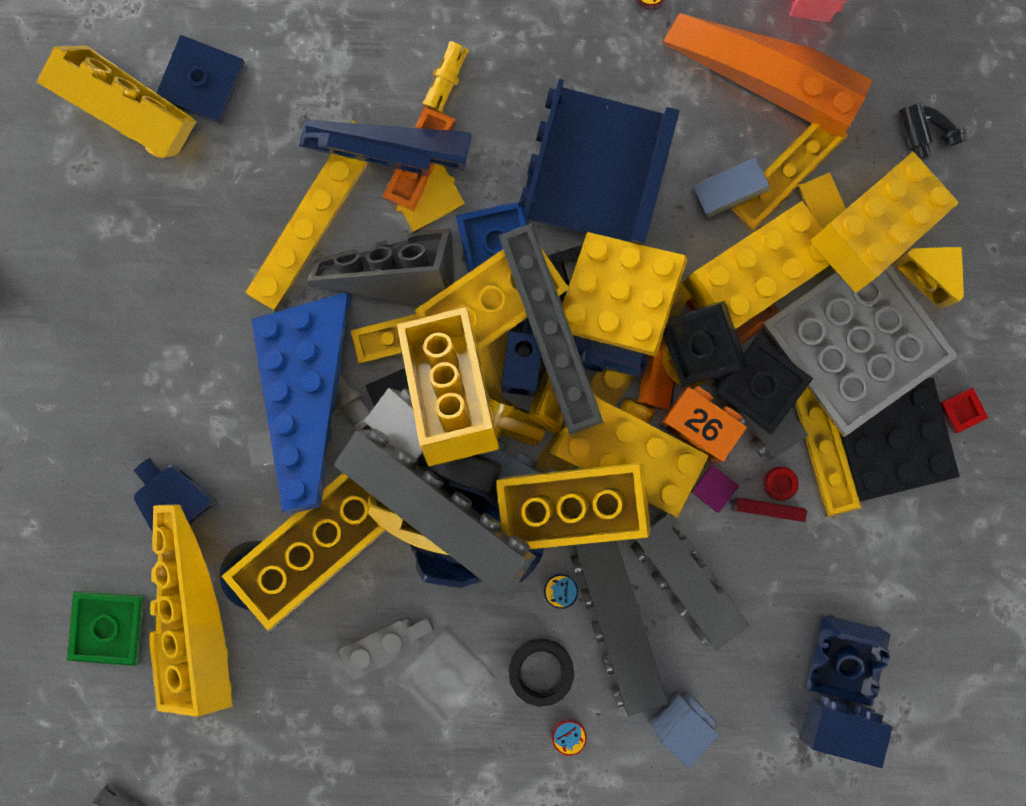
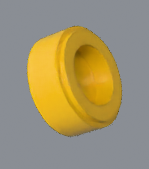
(637, 409)

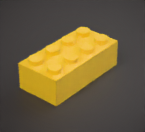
(884, 222)
(761, 266)
(447, 387)
(623, 439)
(575, 506)

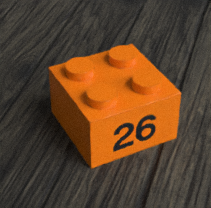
(703, 424)

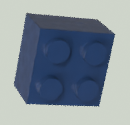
(846, 732)

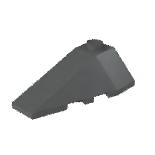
(396, 272)

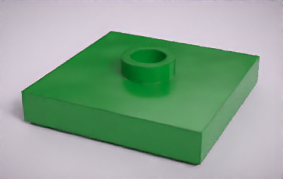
(105, 628)

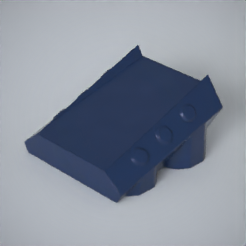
(849, 660)

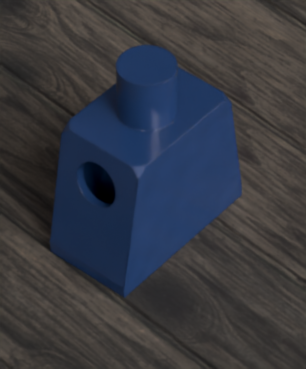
(519, 372)
(170, 488)

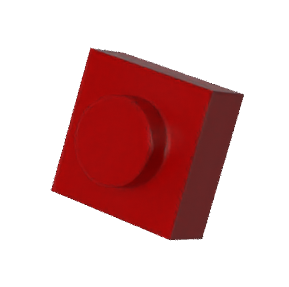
(963, 410)

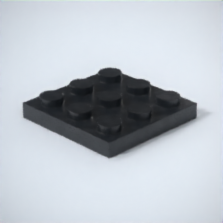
(902, 446)

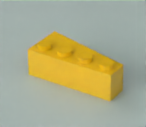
(116, 99)

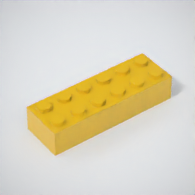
(304, 553)

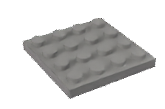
(859, 345)

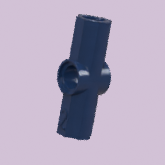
(602, 356)

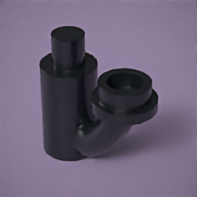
(917, 132)

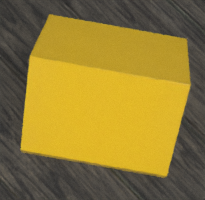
(934, 273)

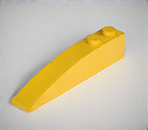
(189, 634)

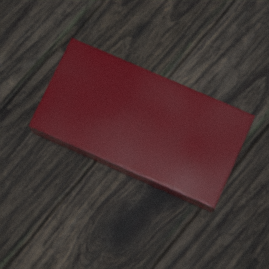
(769, 509)

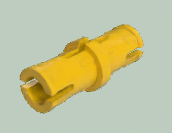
(445, 76)

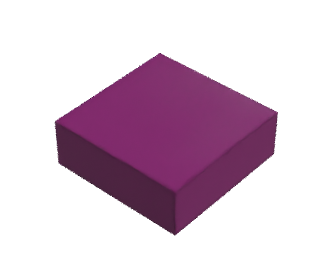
(714, 489)

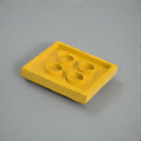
(622, 293)

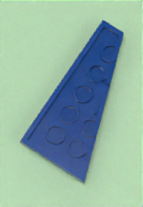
(300, 385)

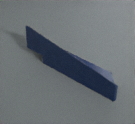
(388, 145)

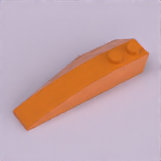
(775, 69)

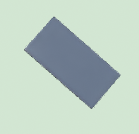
(731, 188)

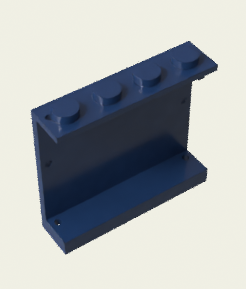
(598, 165)

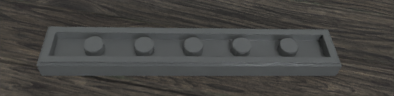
(551, 329)

